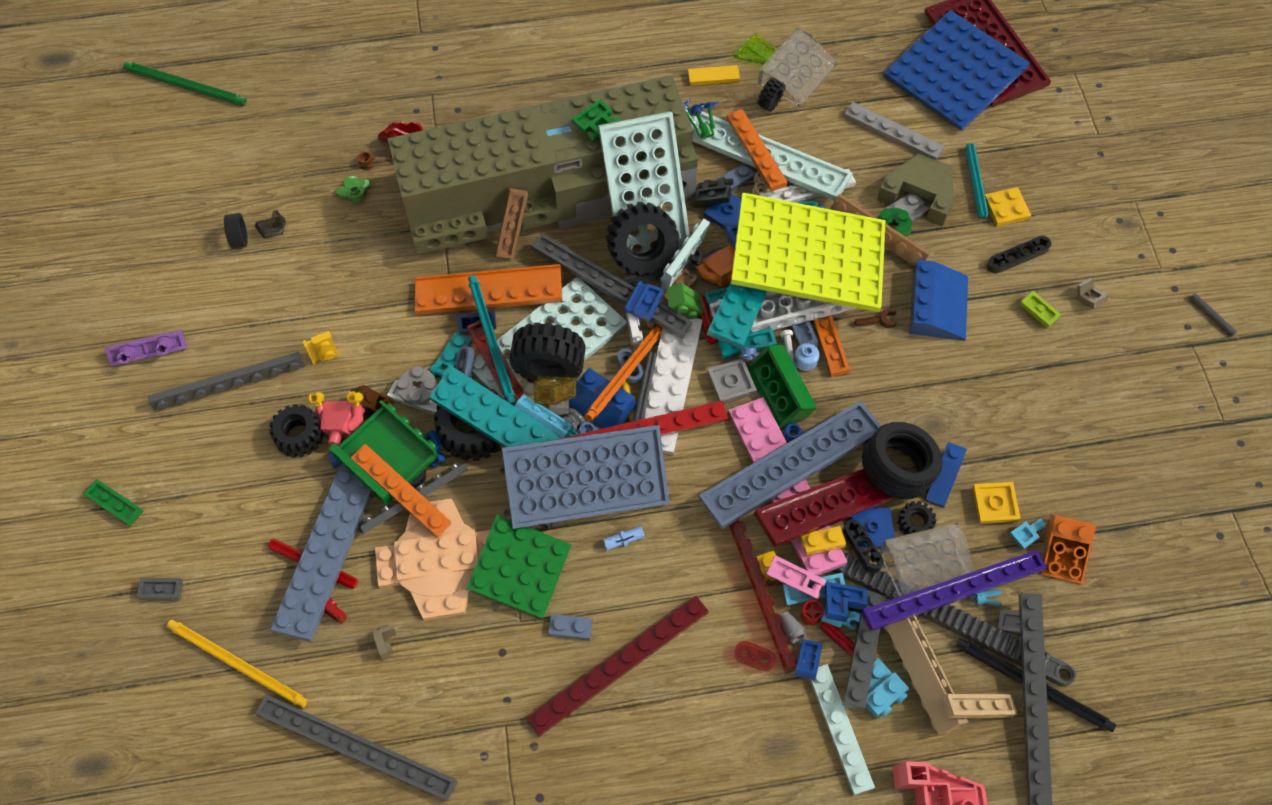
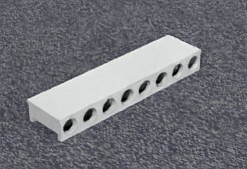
(784, 310)

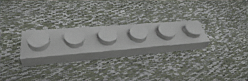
(893, 131)

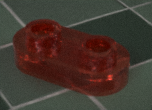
(755, 655)

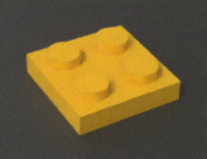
(1007, 207)
(996, 502)

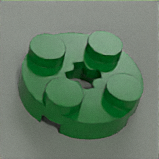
(900, 217)

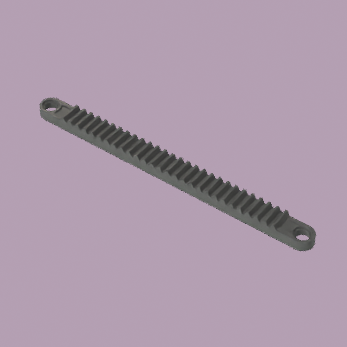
(957, 621)

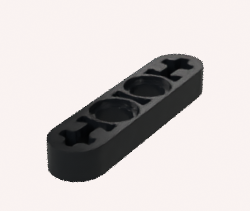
(1020, 256)

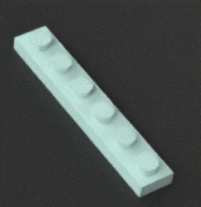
(841, 732)

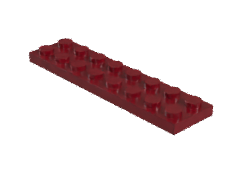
(819, 507)

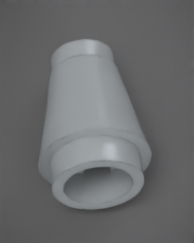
(792, 627)

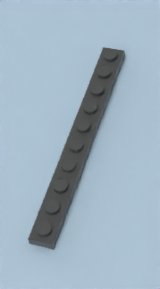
(605, 282)
(1035, 700)
(357, 748)

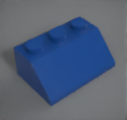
(589, 388)

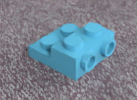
(884, 690)

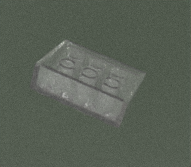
(799, 65)
(927, 558)

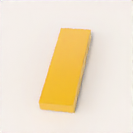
(713, 75)

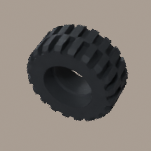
(655, 257)
(547, 351)
(459, 443)

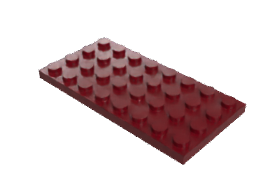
(988, 19)

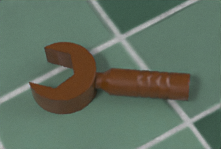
(882, 319)

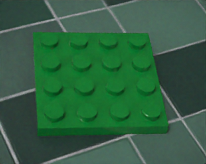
(519, 567)

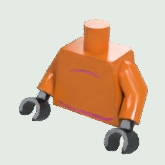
(716, 267)

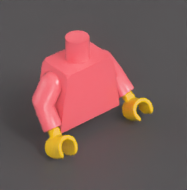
(338, 418)

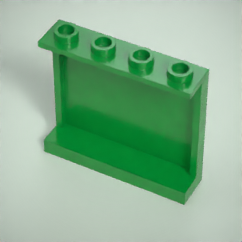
(392, 441)

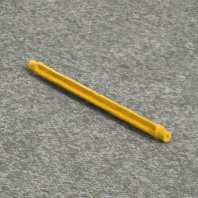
(237, 663)

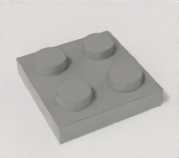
(731, 381)

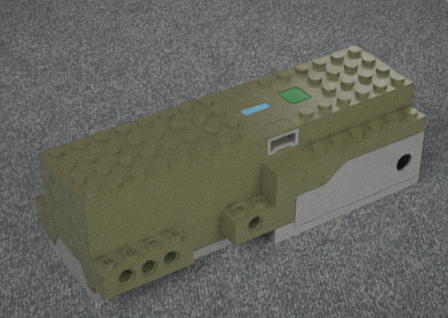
(461, 172)

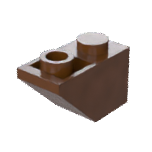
(371, 399)

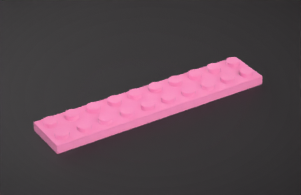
(761, 437)

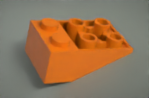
(1067, 548)

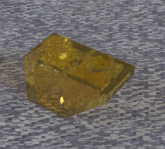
(554, 389)

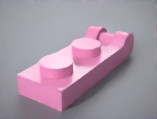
(795, 577)

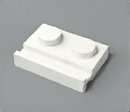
(635, 335)

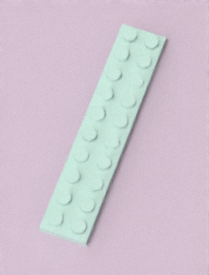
(795, 165)

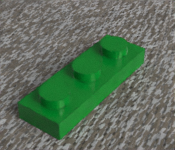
(113, 502)

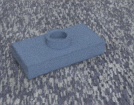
(804, 333)

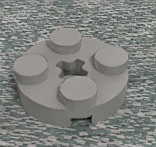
(412, 377)

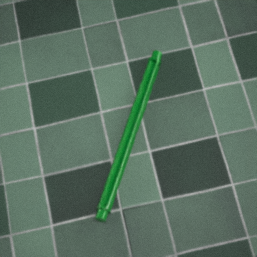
(185, 83)

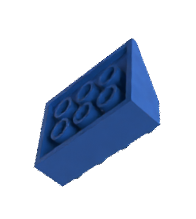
(938, 301)

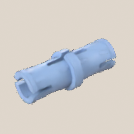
(623, 538)

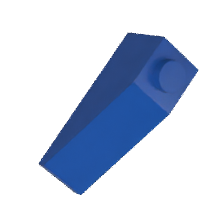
(951, 463)

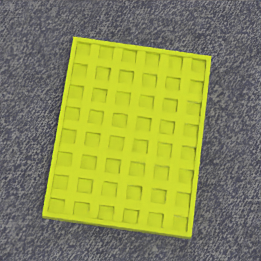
(809, 252)

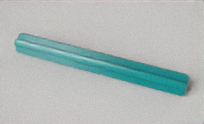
(976, 181)

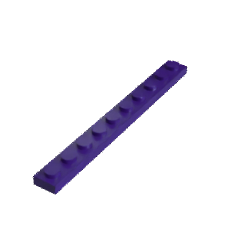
(953, 590)

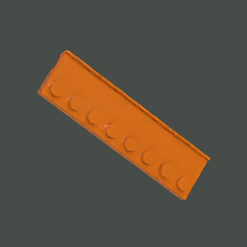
(498, 288)

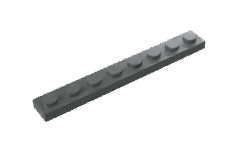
(226, 381)

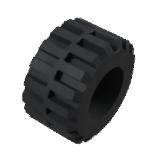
(286, 421)

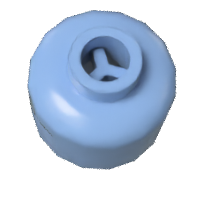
(806, 357)

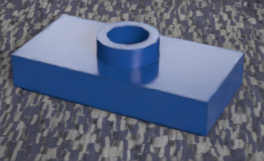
(808, 659)

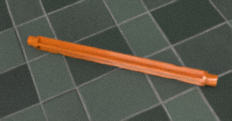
(617, 381)

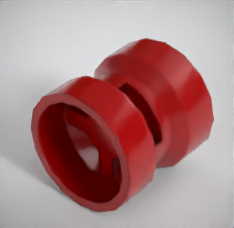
(814, 609)

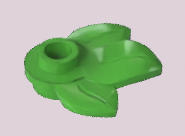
(353, 188)

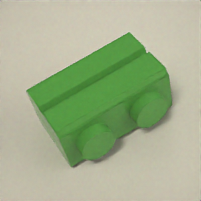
(684, 301)

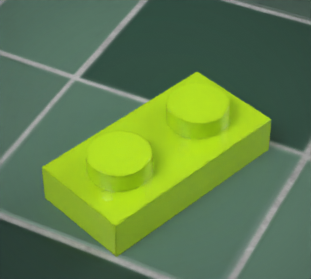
(1040, 309)

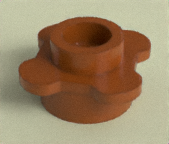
(363, 156)

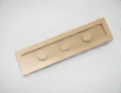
(979, 706)

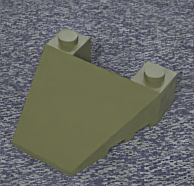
(925, 179)

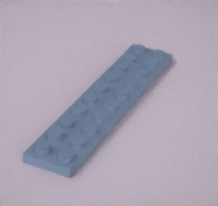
(789, 465)
(322, 558)

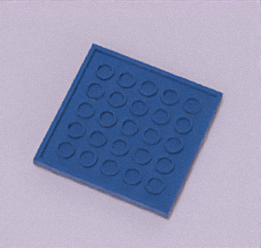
(956, 70)

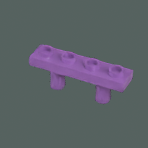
(146, 347)

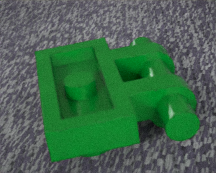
(591, 117)

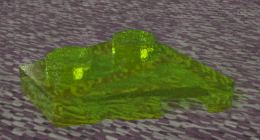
(755, 50)

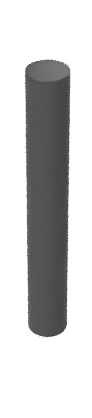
(1213, 314)

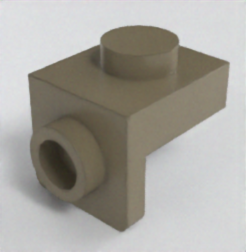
(1090, 295)

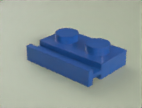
(644, 301)

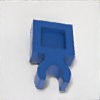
(432, 435)

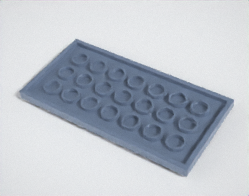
(585, 476)

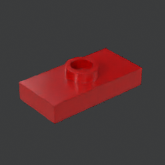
(334, 612)

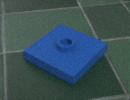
(724, 213)
(877, 524)

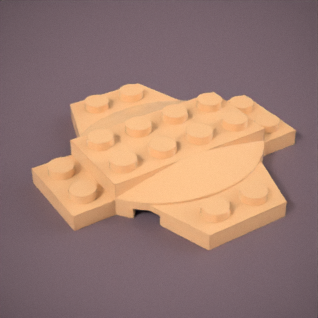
(431, 566)

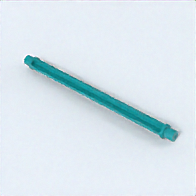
(491, 339)

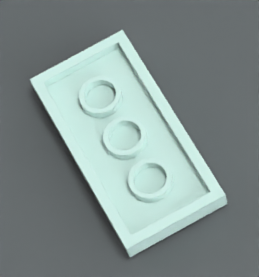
(681, 257)

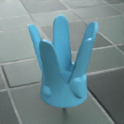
(981, 598)

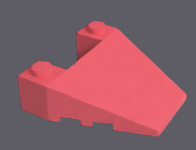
(937, 786)

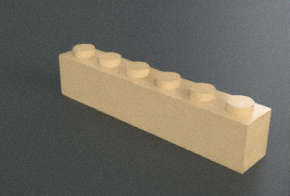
(924, 672)

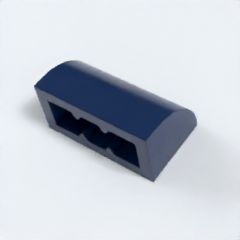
(471, 316)

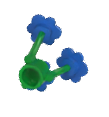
(705, 129)

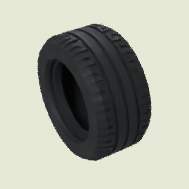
(914, 443)

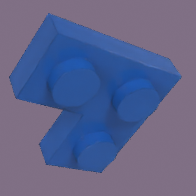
(840, 597)

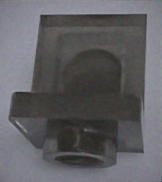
(272, 226)

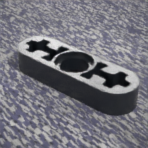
(863, 555)

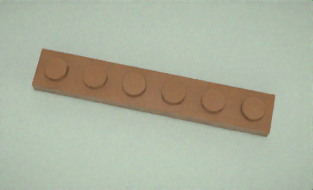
(893, 239)

